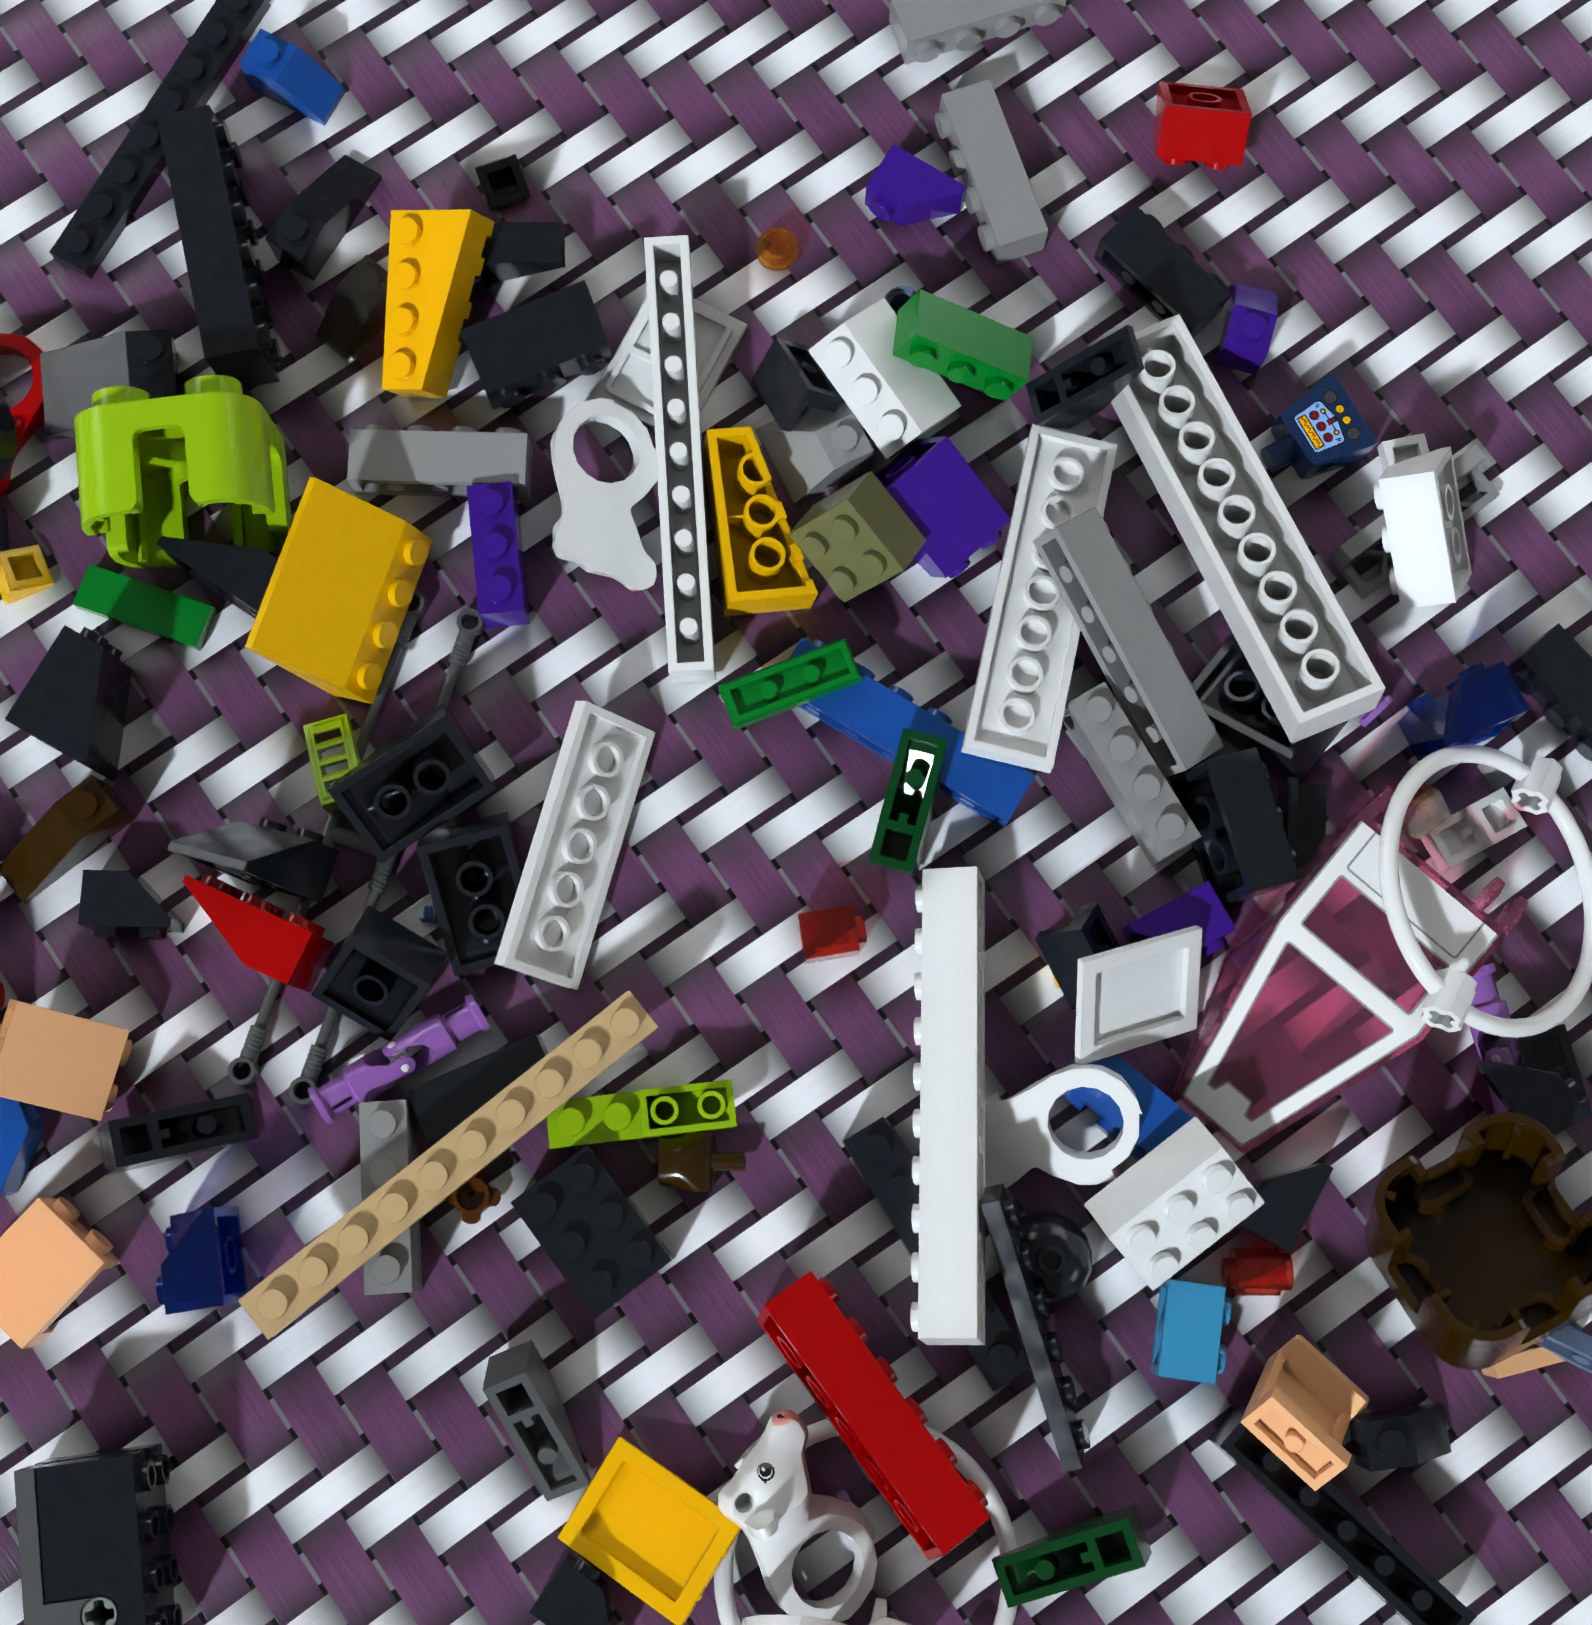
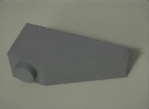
(535, 1419)

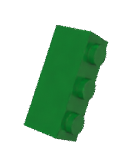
(962, 345)

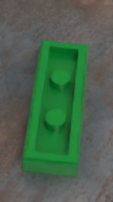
(144, 607)
(790, 683)

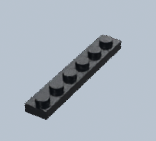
(1030, 1310)

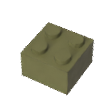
(858, 537)

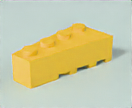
(428, 296)
(754, 554)

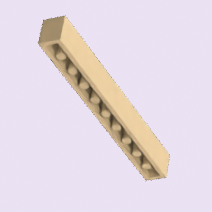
(446, 1165)

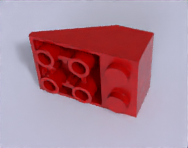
(277, 947)

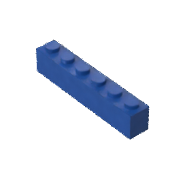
(876, 720)

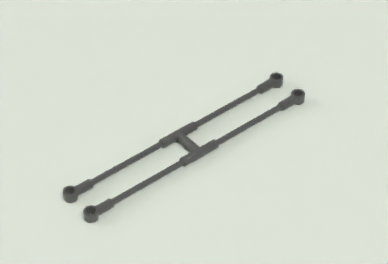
(348, 839)

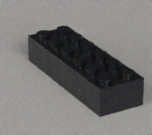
(219, 247)

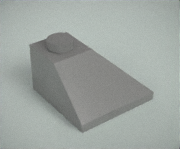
(818, 451)

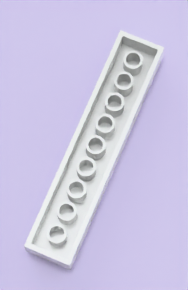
(1244, 538)

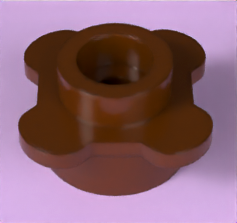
(472, 1209)

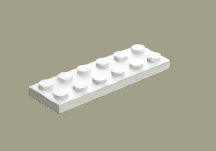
(575, 846)

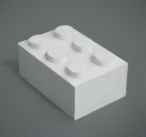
(1174, 1203)

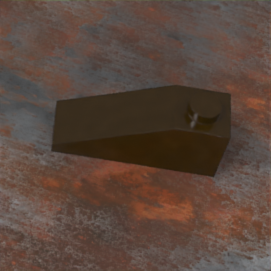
(64, 837)

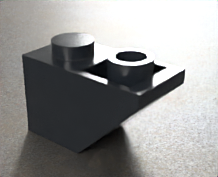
(124, 902)

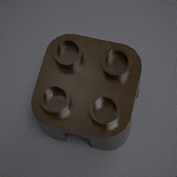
(1483, 1243)

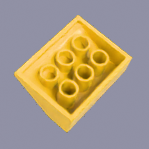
(339, 592)

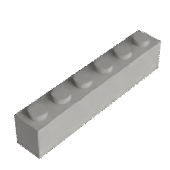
(1128, 642)

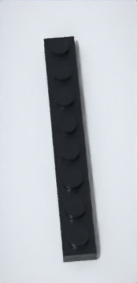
(141, 153)

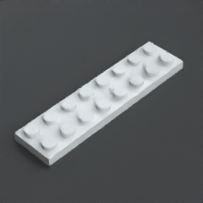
(1030, 628)

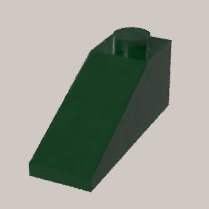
(909, 803)
(1073, 1557)

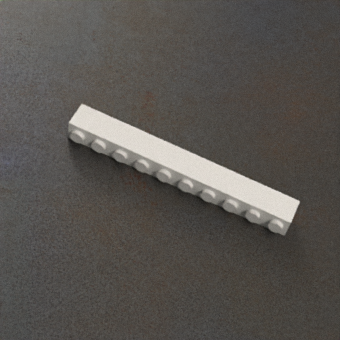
(679, 459)
(951, 1109)

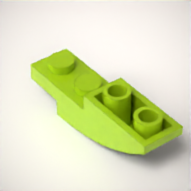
(643, 1114)

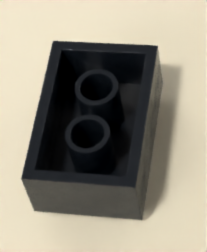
(592, 1230)

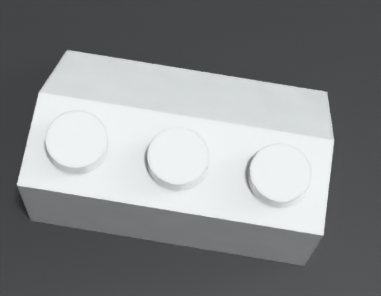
(883, 391)
(1424, 529)

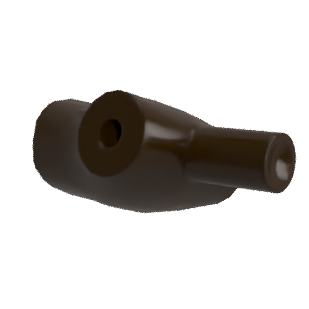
(692, 1161)

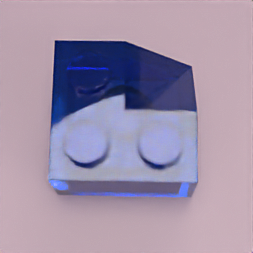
(1471, 712)
(203, 1261)

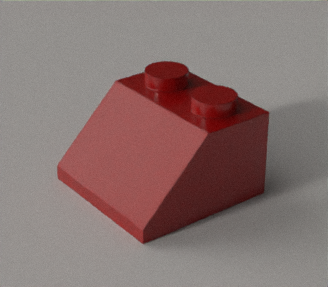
(1201, 125)

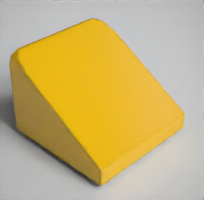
(23, 573)

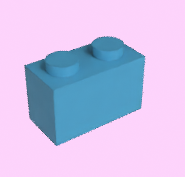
(1190, 1331)

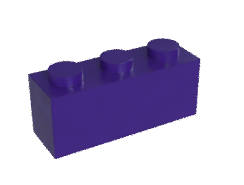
(498, 555)

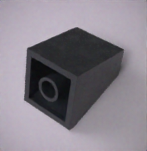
(78, 700)

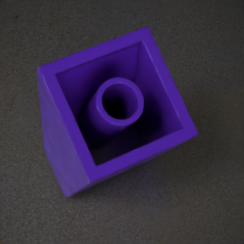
(944, 504)

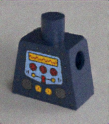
(1319, 433)

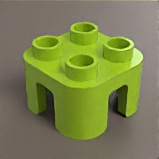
(148, 454)

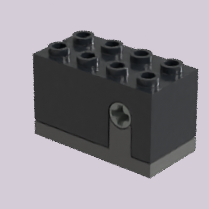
(97, 1539)

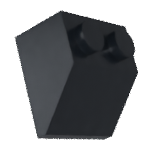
(379, 974)

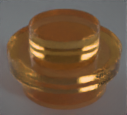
(777, 249)

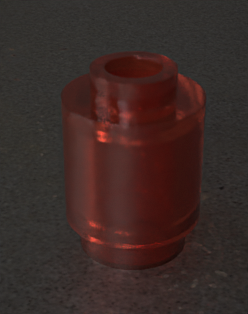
(1257, 1271)

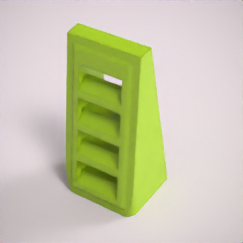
(318, 763)

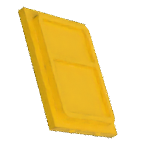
(650, 1531)

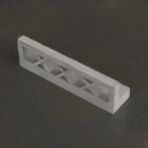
(1361, 544)

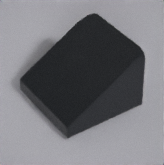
(502, 181)

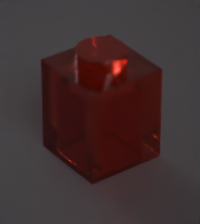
(831, 933)

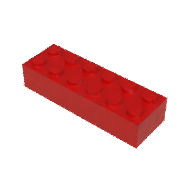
(873, 1416)

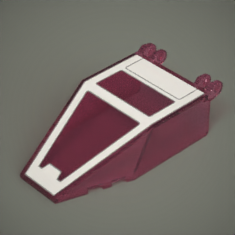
(1321, 987)

